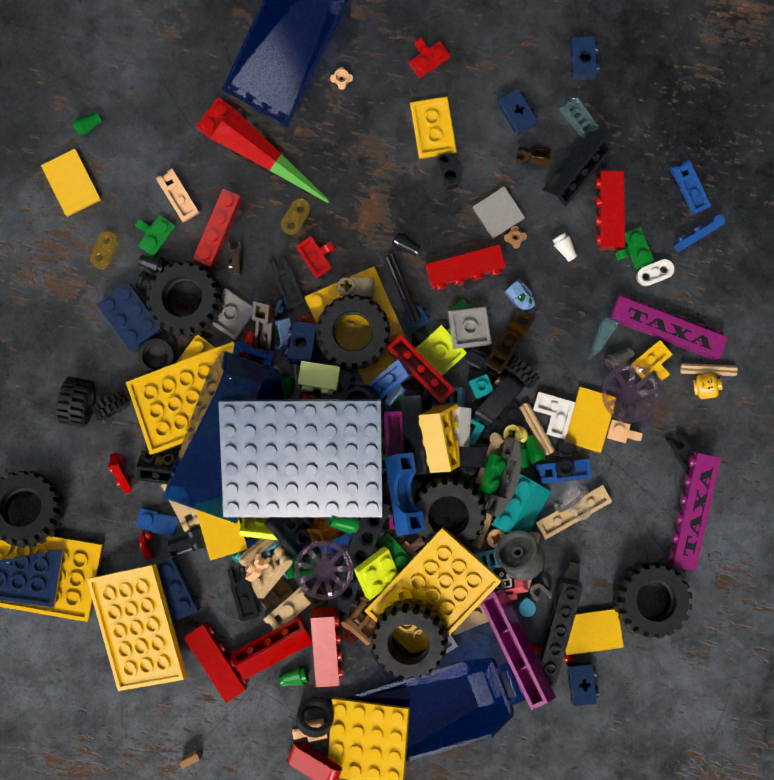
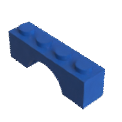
(407, 516)

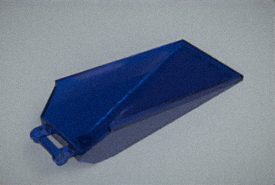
(282, 54)
(197, 470)
(451, 704)

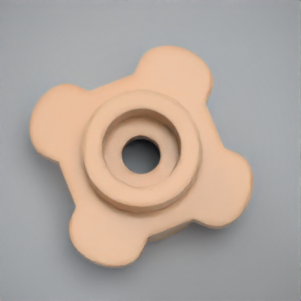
(341, 72)

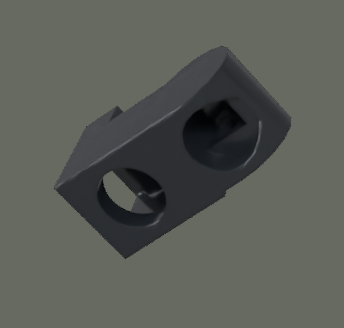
(448, 172)

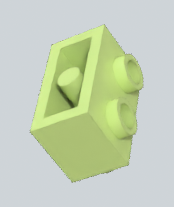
(319, 377)

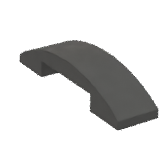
(509, 480)

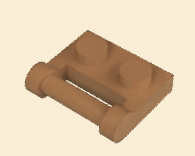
(365, 628)

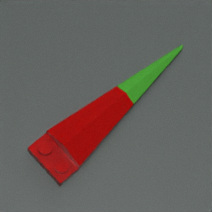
(234, 132)

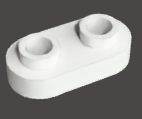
(654, 272)

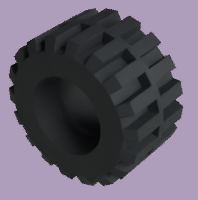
(76, 401)

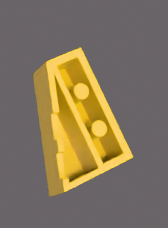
(439, 440)

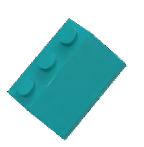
(523, 507)

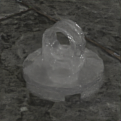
(572, 499)

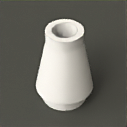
(565, 246)

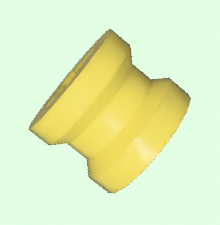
(520, 433)

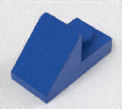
(157, 522)

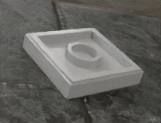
(498, 212)
(234, 316)
(469, 327)

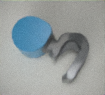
(527, 604)

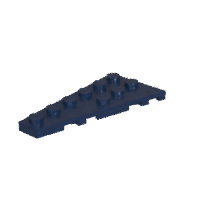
(31, 578)

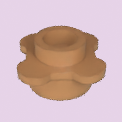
(510, 237)

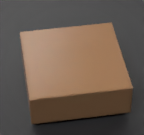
(190, 759)

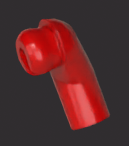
(144, 546)

